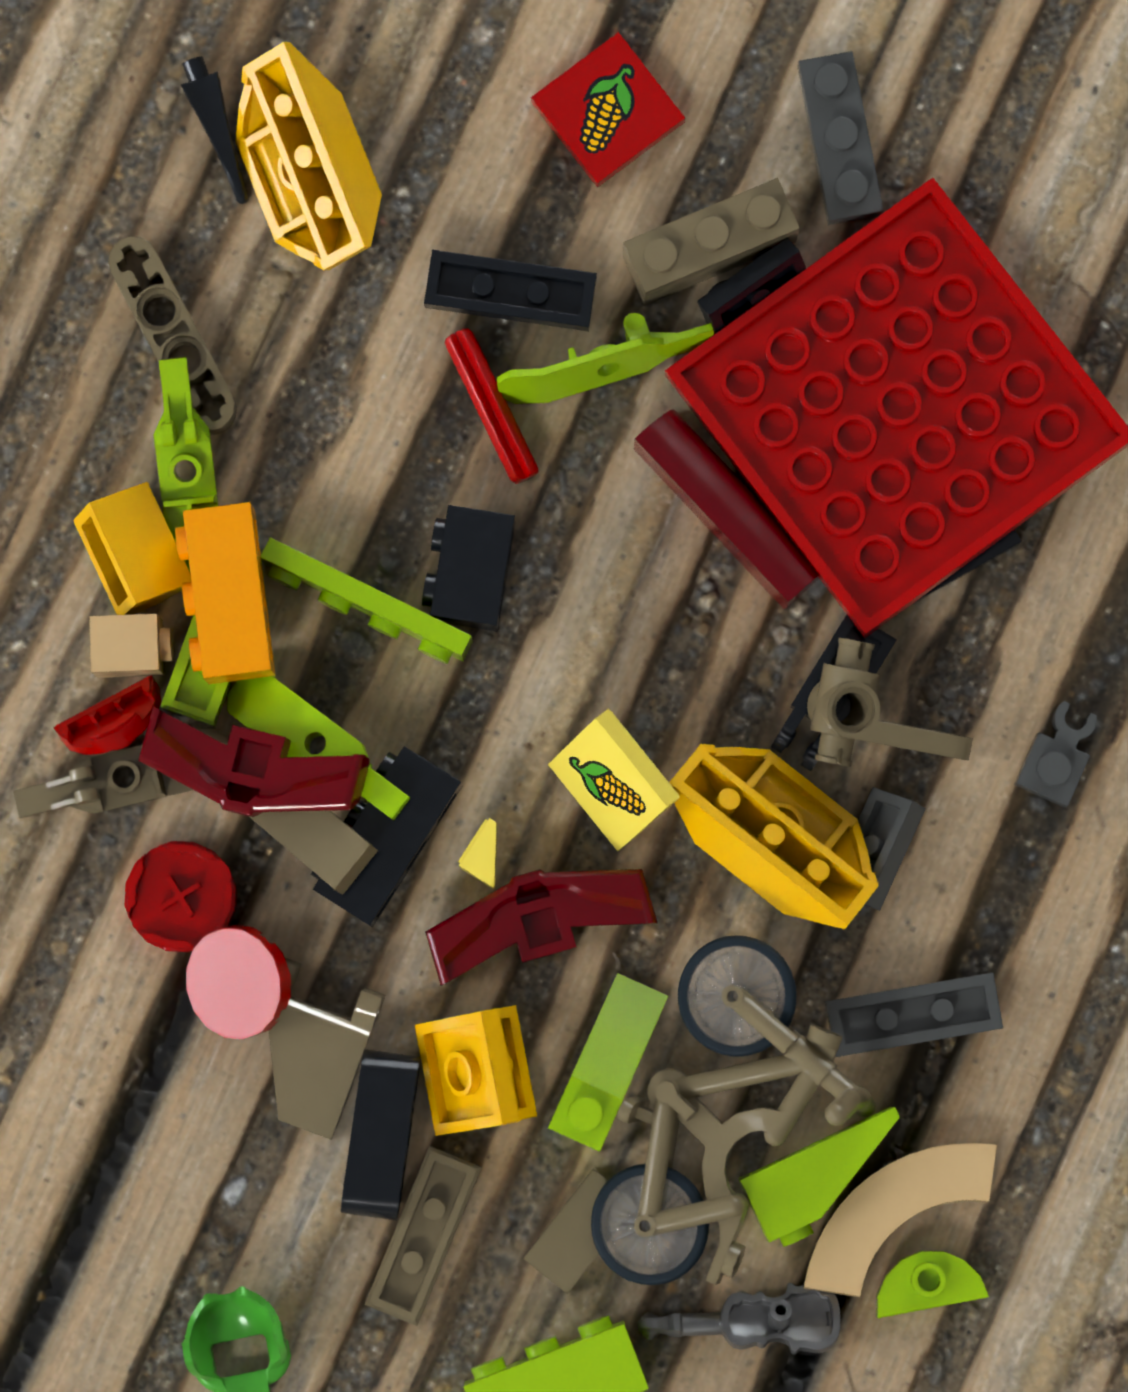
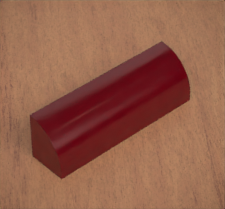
(725, 507)

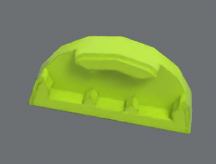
(927, 1282)

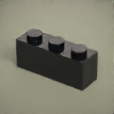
(396, 840)

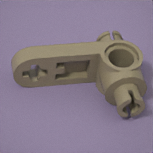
(852, 678)

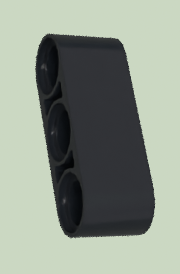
(380, 1134)

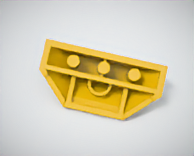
(305, 159)
(776, 832)

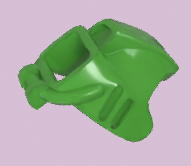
(227, 1319)

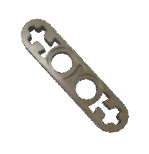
(176, 333)

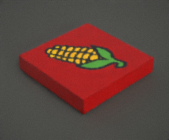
(608, 109)

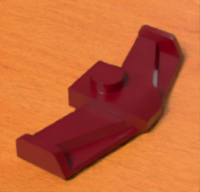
(252, 769)
(538, 916)

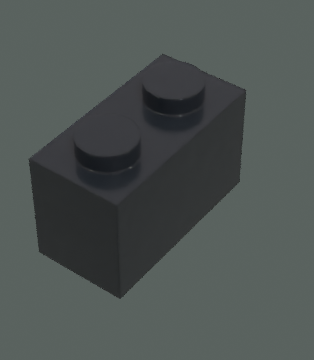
(470, 567)

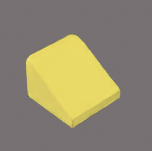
(481, 854)

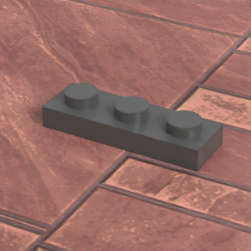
(840, 138)
(915, 1014)

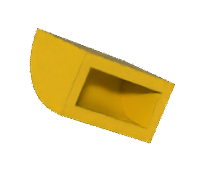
(132, 549)

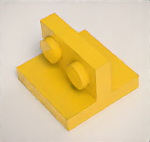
(476, 1070)

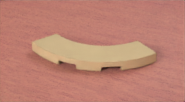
(887, 1201)

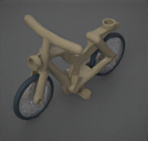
(737, 1003)

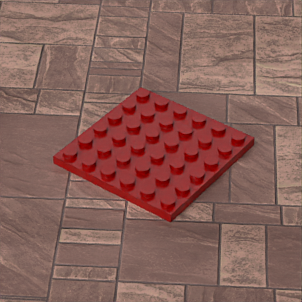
(899, 406)

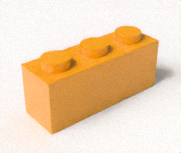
(226, 593)

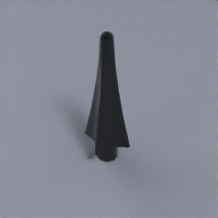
(207, 100)

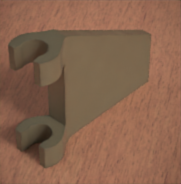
(318, 1057)

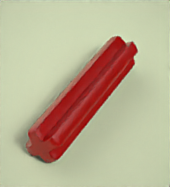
(491, 406)

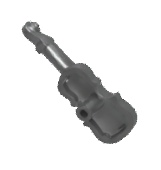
(798, 1318)

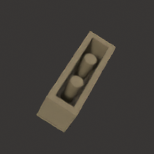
(709, 241)

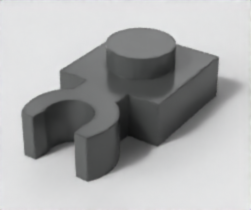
(1055, 763)

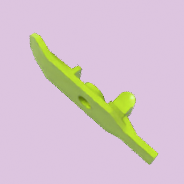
(602, 365)
(181, 437)
(275, 709)

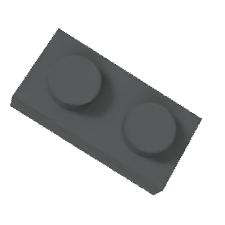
(888, 829)

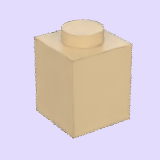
(129, 645)

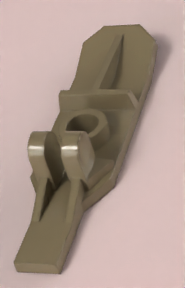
(93, 787)

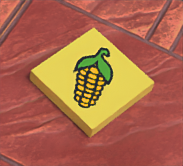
(613, 780)

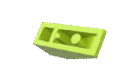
(608, 1062)
(808, 1181)

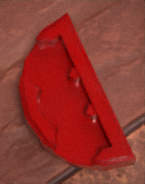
(113, 721)

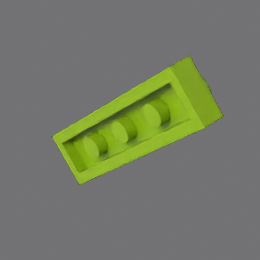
(386, 612)

